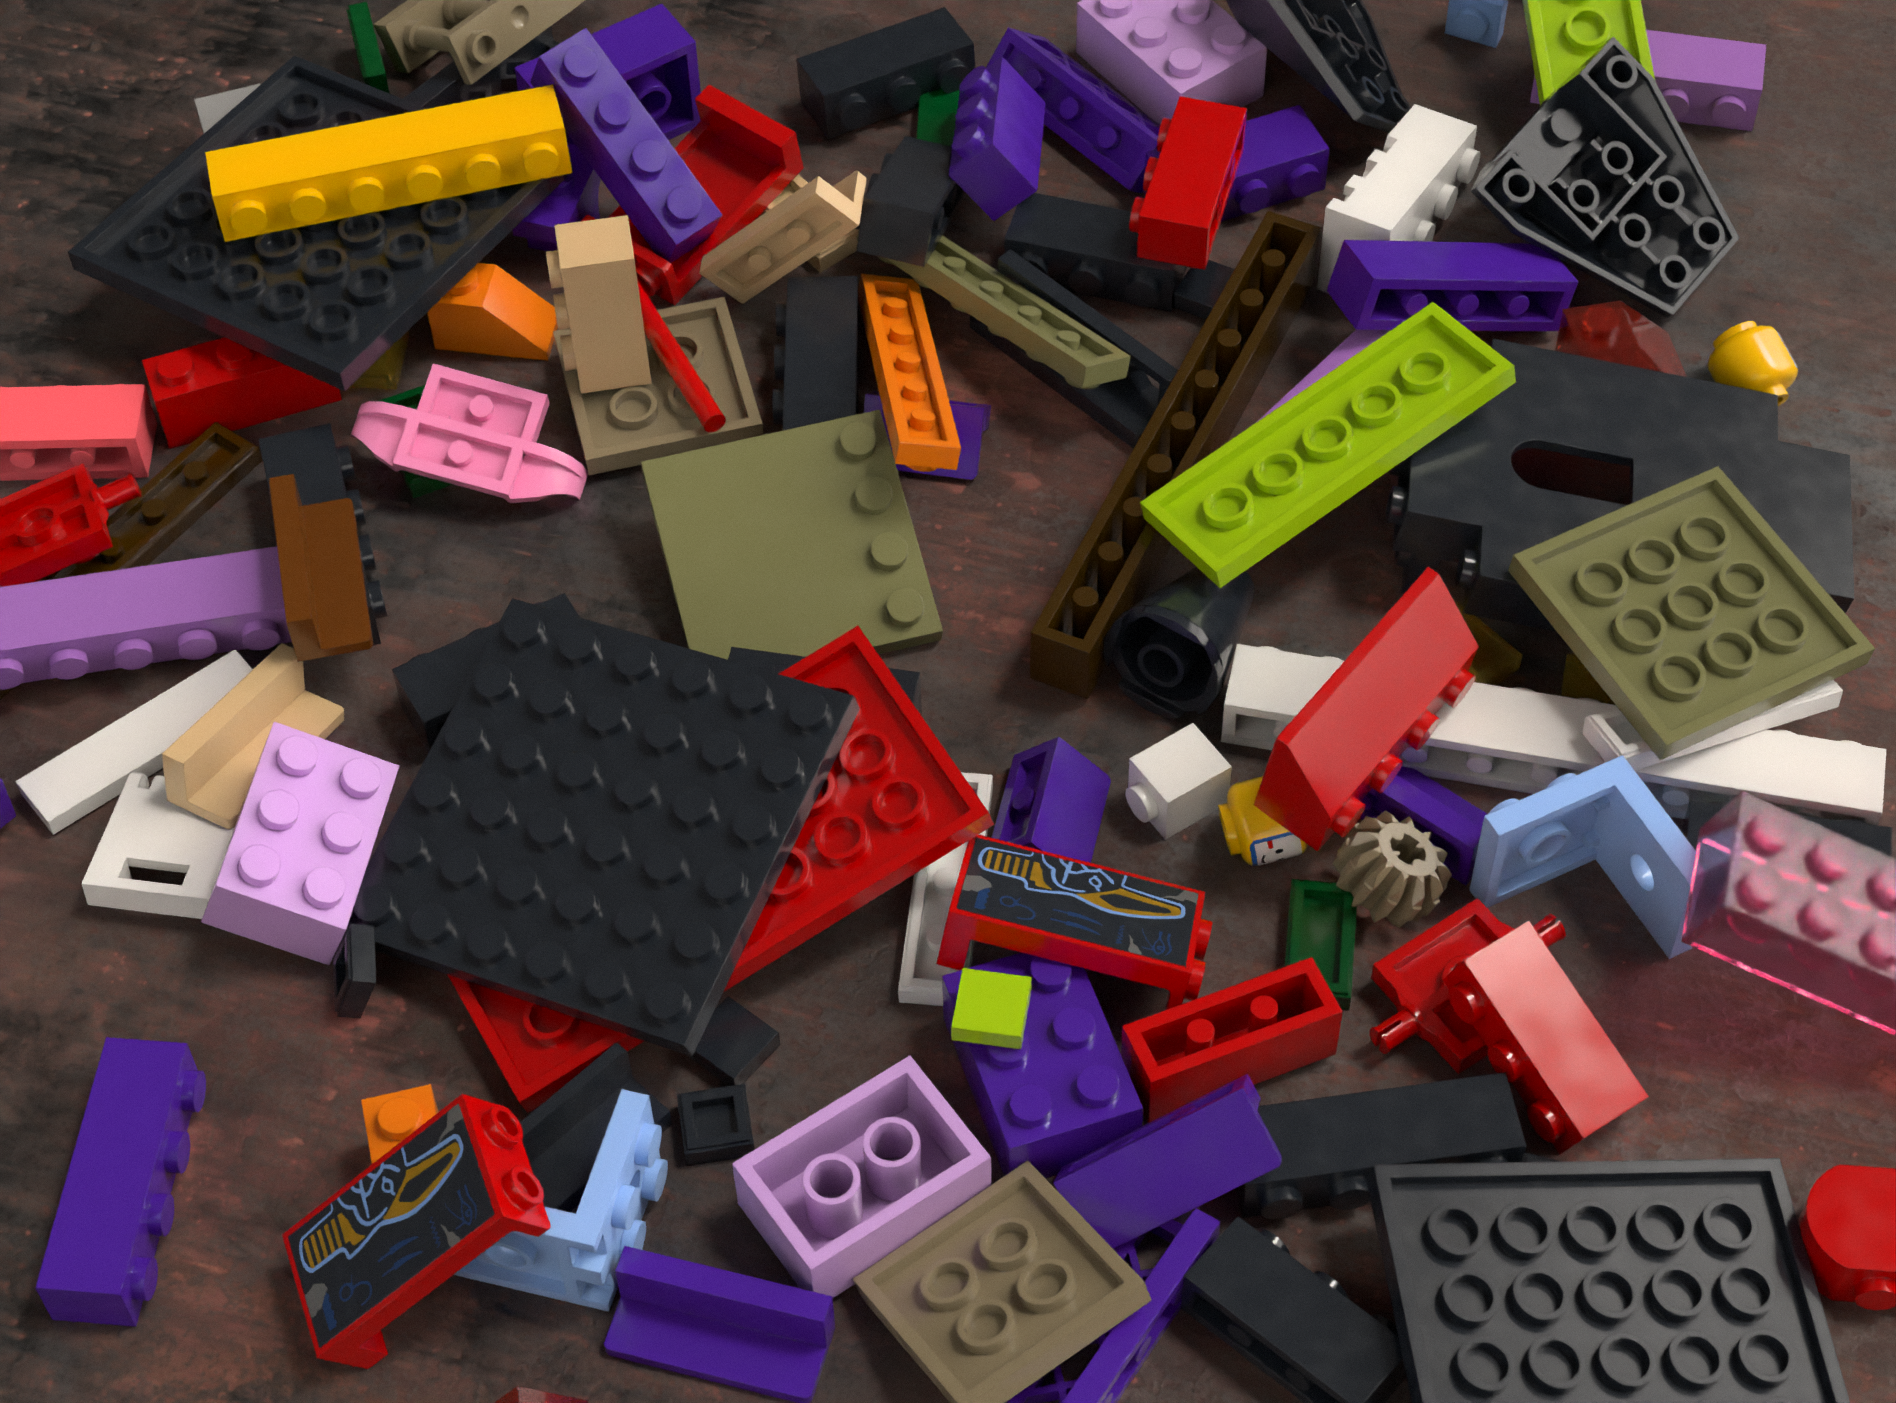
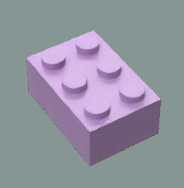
(1171, 51)
(301, 844)
(860, 1178)

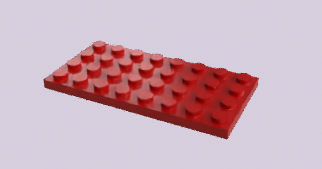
(878, 820)

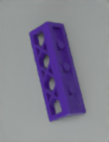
(1083, 107)
(1132, 1340)

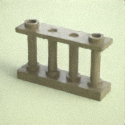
(473, 31)

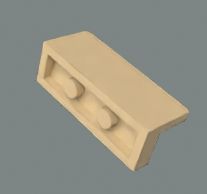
(785, 236)
(217, 756)

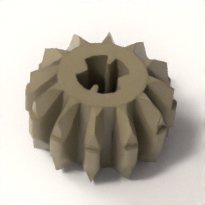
(1392, 869)

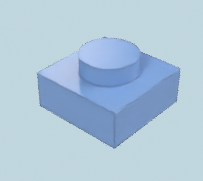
(1477, 20)

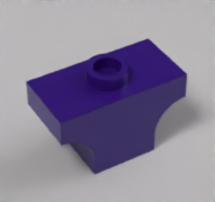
(564, 205)

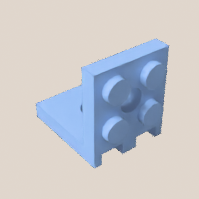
(1586, 818)
(581, 1250)

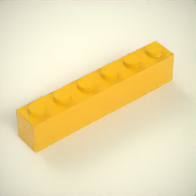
(388, 162)

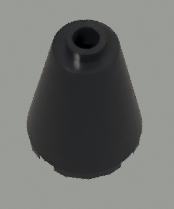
(1179, 642)

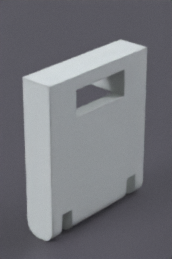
(158, 836)

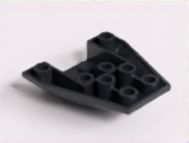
(1333, 50)
(1611, 185)

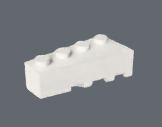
(1402, 185)

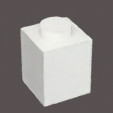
(1177, 781)

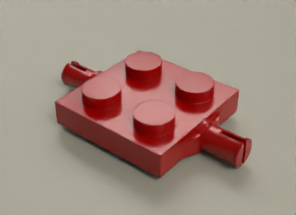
(57, 524)
(1415, 982)

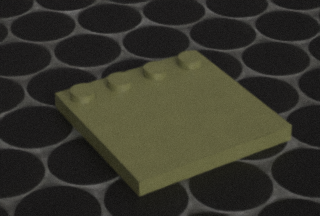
(792, 541)
(1690, 611)

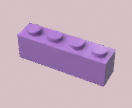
(1705, 78)

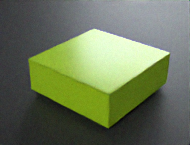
(991, 1008)

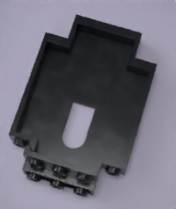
(1471, 508)

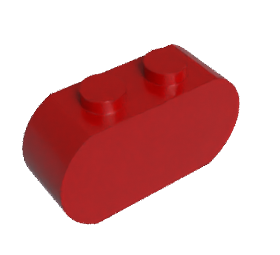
(1853, 1235)

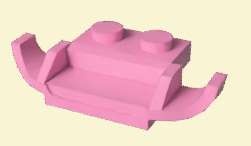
(472, 437)

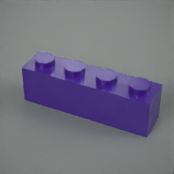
(627, 147)
(1474, 282)
(121, 1183)

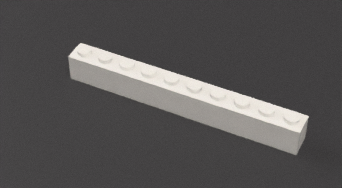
(1531, 738)

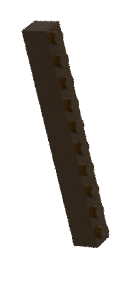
(1189, 424)

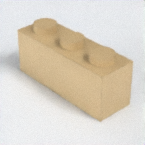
(599, 304)

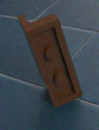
(320, 573)

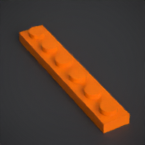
(908, 374)

